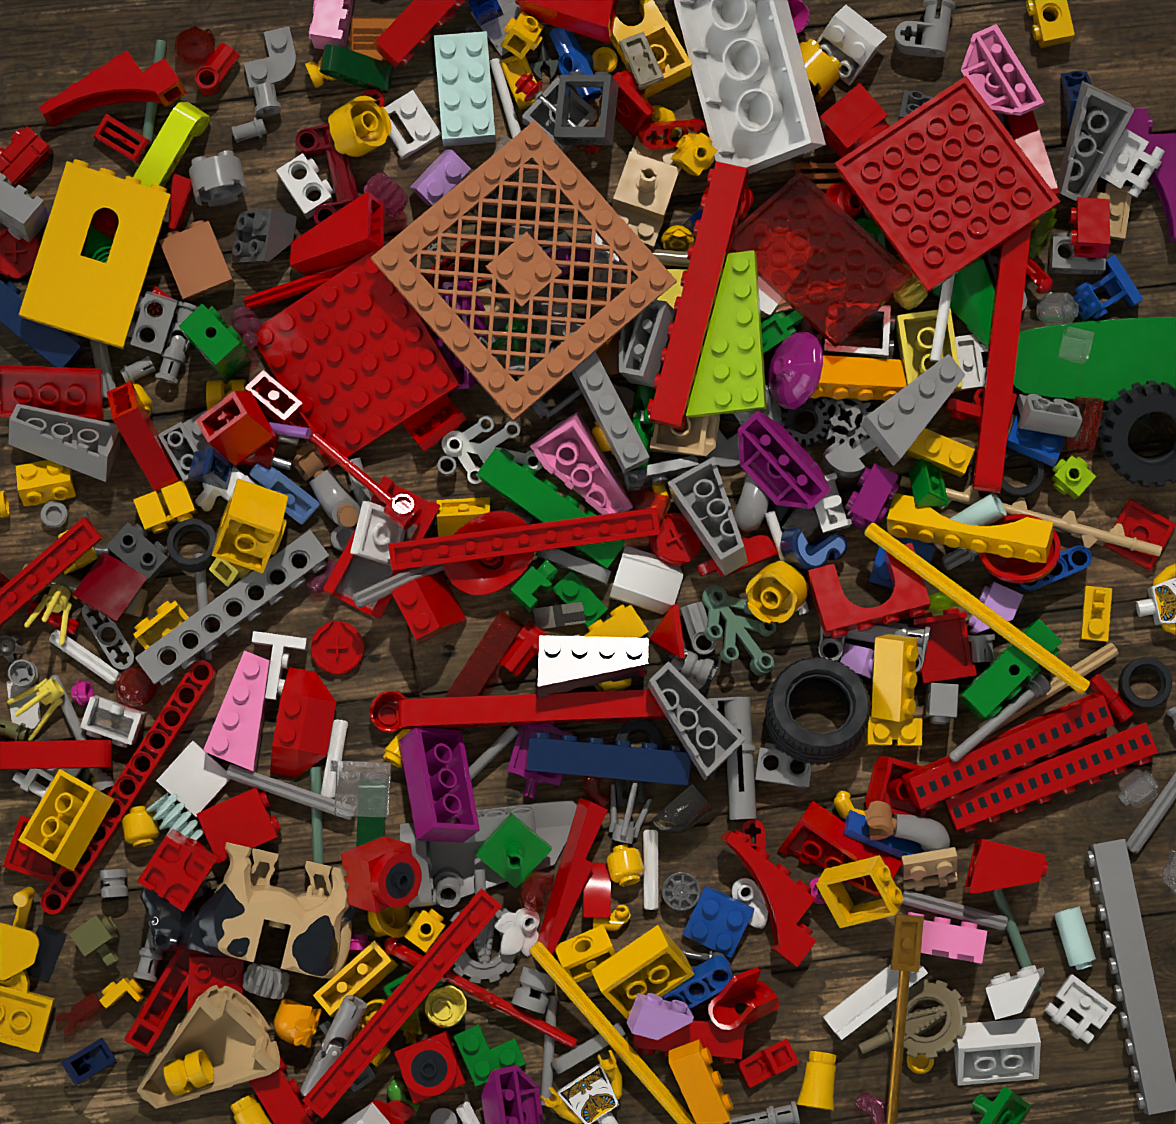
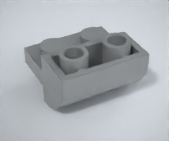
(1048, 415)
(182, 442)
(847, 459)

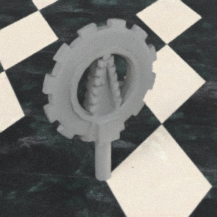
(482, 943)

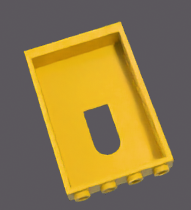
(83, 293)

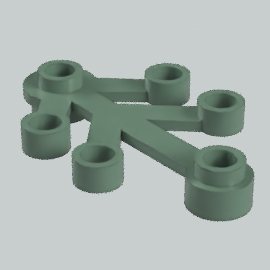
(734, 627)

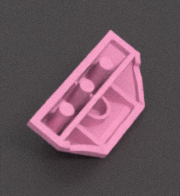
(999, 74)

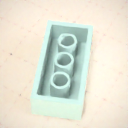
(464, 89)

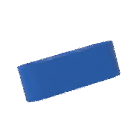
(1066, 568)
(703, 975)

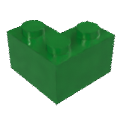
(481, 1058)

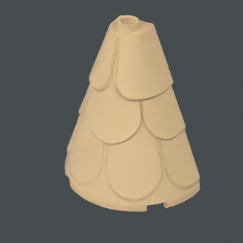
(230, 1034)

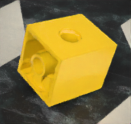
(251, 526)

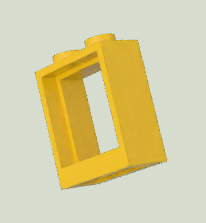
(839, 901)

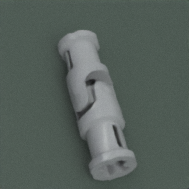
(175, 352)

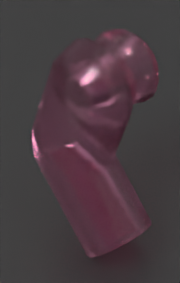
(317, 583)
(872, 1106)

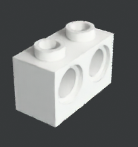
(301, 188)

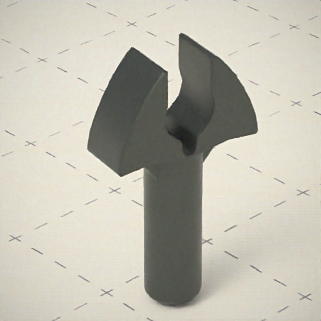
(543, 58)

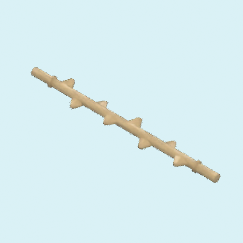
(1066, 523)

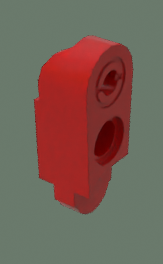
(757, 550)

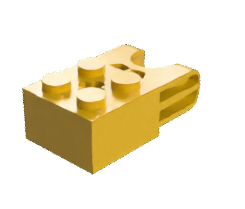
(663, 42)

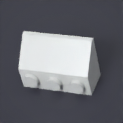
(998, 1052)

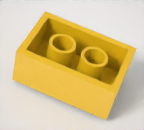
(66, 820)
(643, 967)

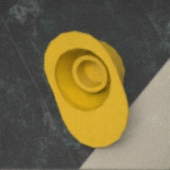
(390, 921)

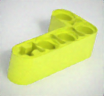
(171, 143)

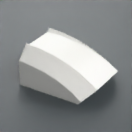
(646, 581)

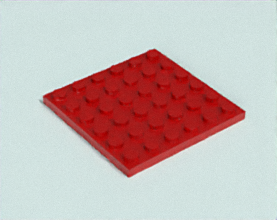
(946, 184)
(356, 358)

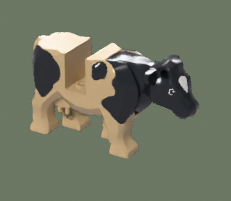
(233, 914)

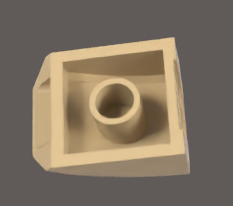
(696, 440)

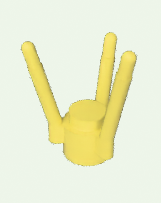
(55, 601)
(48, 692)

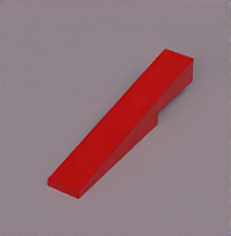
(571, 872)

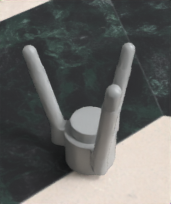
(624, 830)

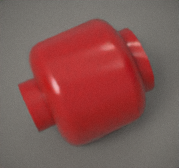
(844, 198)

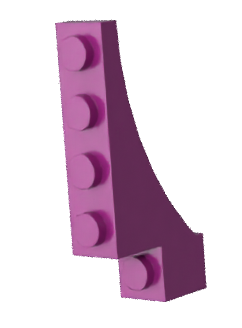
(1165, 176)

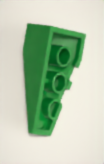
(973, 299)

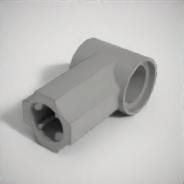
(696, 623)

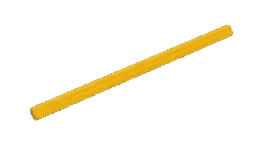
(977, 608)
(610, 1034)

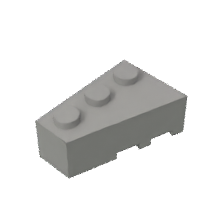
(643, 343)

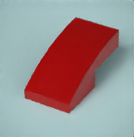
(597, 892)
(767, 1063)

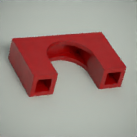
(841, 615)

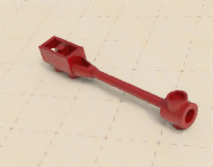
(288, 410)

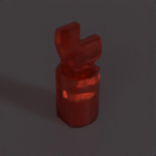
(81, 1011)

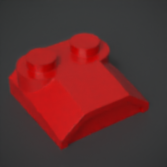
(632, 106)

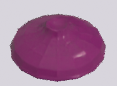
(795, 370)

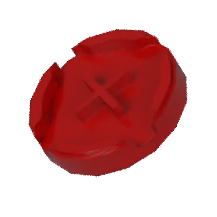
(17, 256)
(676, 542)
(337, 647)

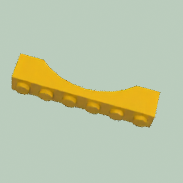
(1022, 539)

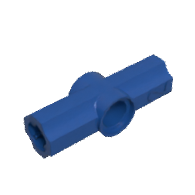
(574, 60)

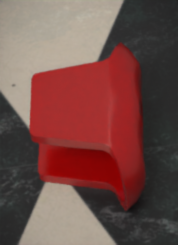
(743, 989)

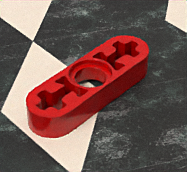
(665, 129)

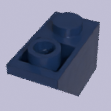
(1071, 86)

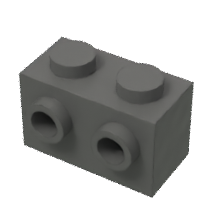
(138, 552)

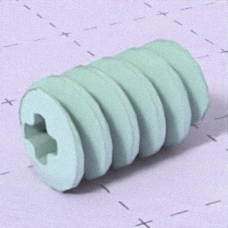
(173, 818)

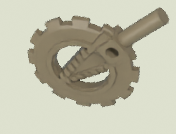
(922, 1021)

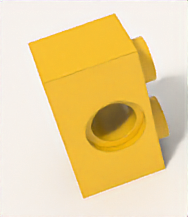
(1053, 32)
(585, 952)

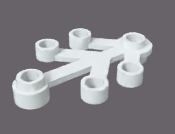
(485, 448)

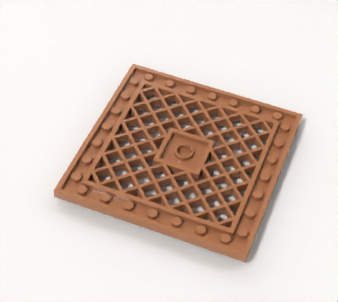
(523, 270)

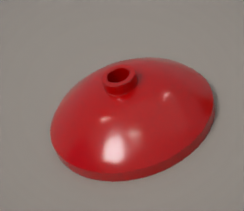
(1020, 570)

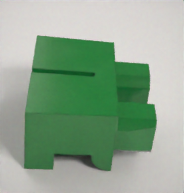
(531, 583)

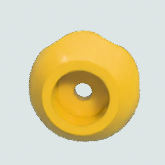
(677, 239)

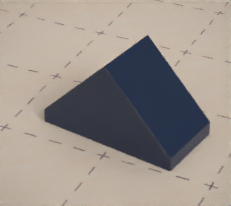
(211, 468)
(88, 1061)

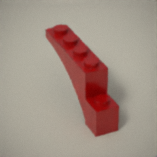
(115, 83)
(783, 898)
(161, 1001)

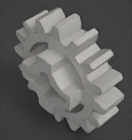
(850, 427)

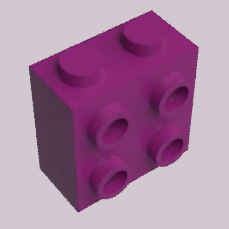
(876, 488)

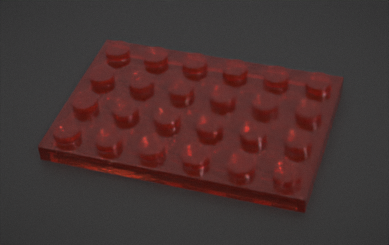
(820, 259)

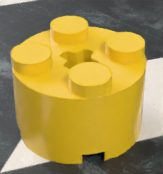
(820, 68)
(359, 126)
(776, 592)

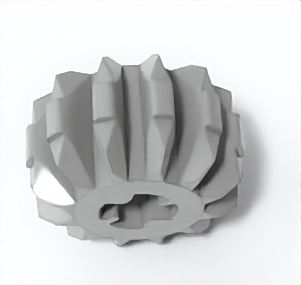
(266, 981)

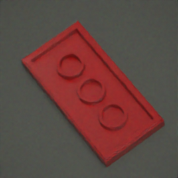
(54, 389)

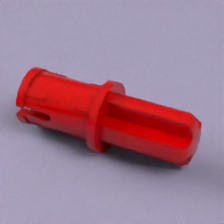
(1113, 700)

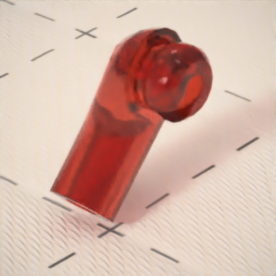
(593, 792)

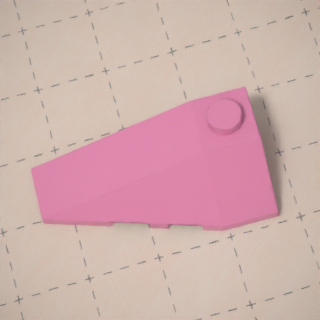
(577, 460)

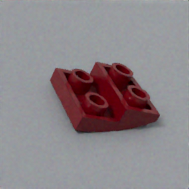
(110, 587)

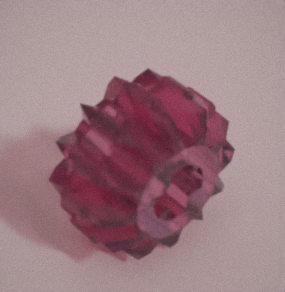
(388, 192)

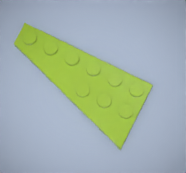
(732, 359)

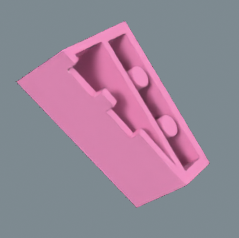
(953, 941)

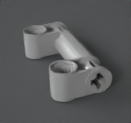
(879, 630)

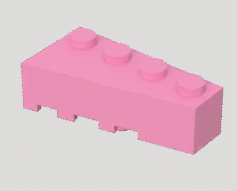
(330, 22)
(242, 714)

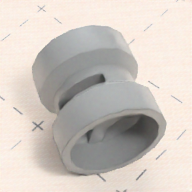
(698, 668)
(19, 671)
(113, 883)

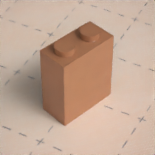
(196, 261)

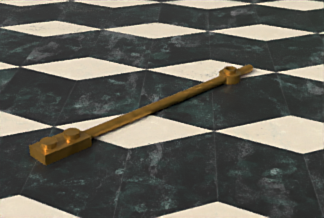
(905, 958)

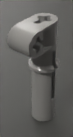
(933, 31)
(741, 804)

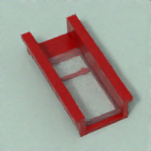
(358, 573)

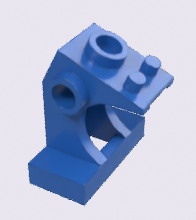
(1116, 284)

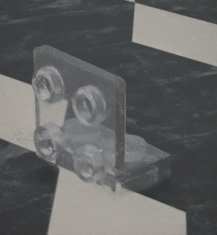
(361, 788)

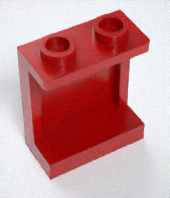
(948, 647)
(239, 821)

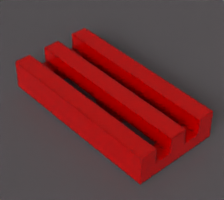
(139, 149)

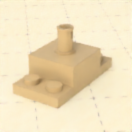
(646, 190)

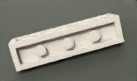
(867, 1001)

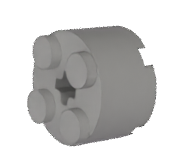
(217, 179)

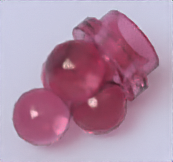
(246, 325)

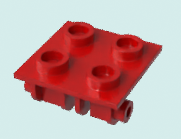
(212, 971)

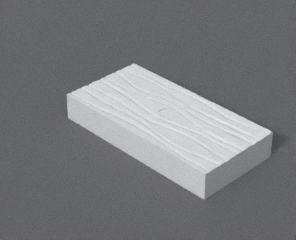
(750, 80)

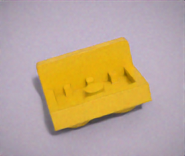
(44, 482)
(168, 618)

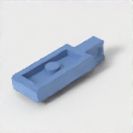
(299, 504)

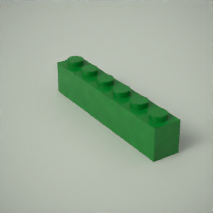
(540, 500)

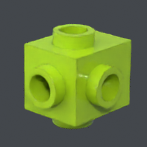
(1080, 472)

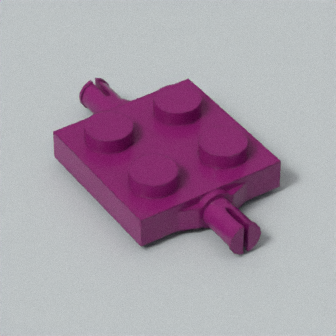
(518, 757)

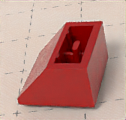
(236, 426)

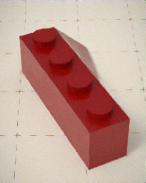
(821, 840)

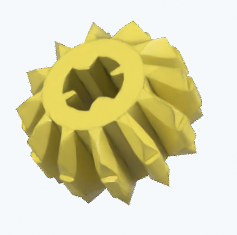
(911, 294)

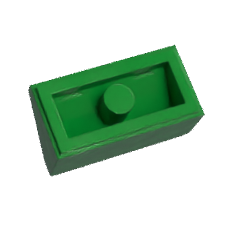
(928, 485)

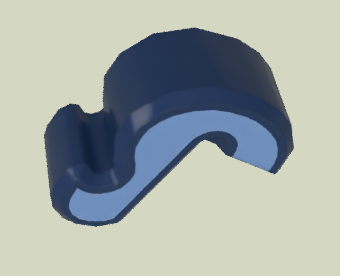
(813, 555)

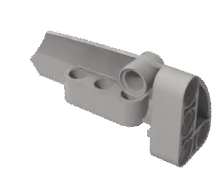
(454, 863)

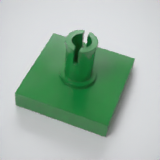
(513, 850)
(1006, 1108)

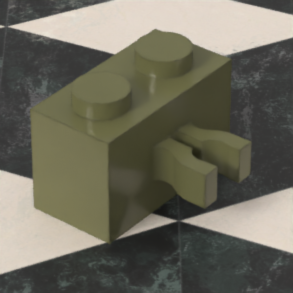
(96, 936)

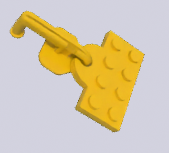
(22, 1013)

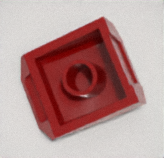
(888, 786)

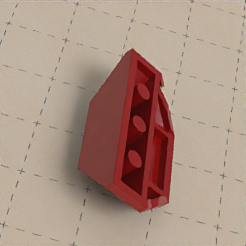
(302, 724)

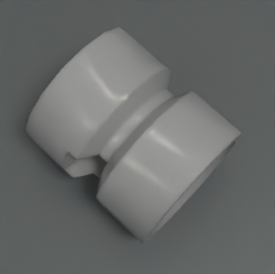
(536, 980)

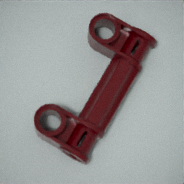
(338, 164)

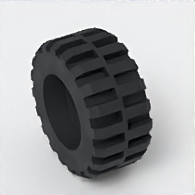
(1116, 427)

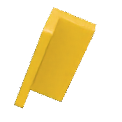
(457, 512)

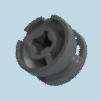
(681, 891)

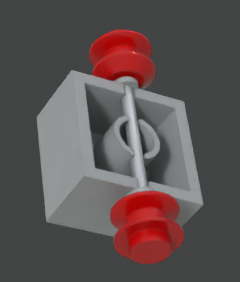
(545, 107)

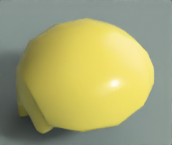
(445, 1006)

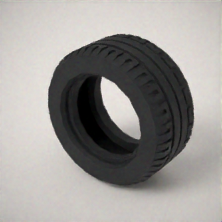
(827, 676)

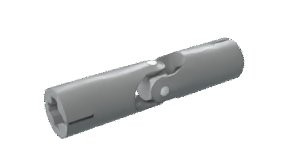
(342, 1026)

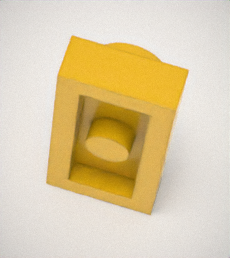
(1096, 614)

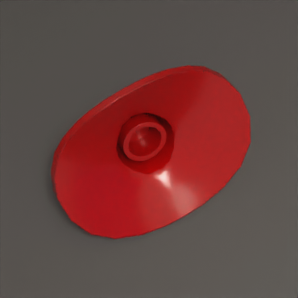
(492, 573)

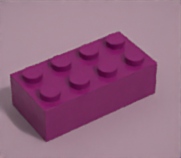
(439, 785)

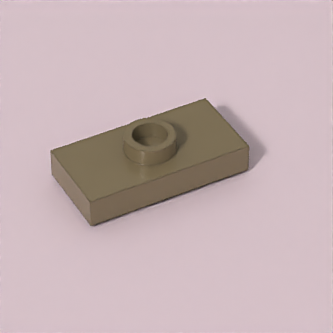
(641, 61)

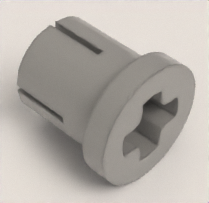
(266, 100)
(982, 647)

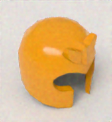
(296, 1022)

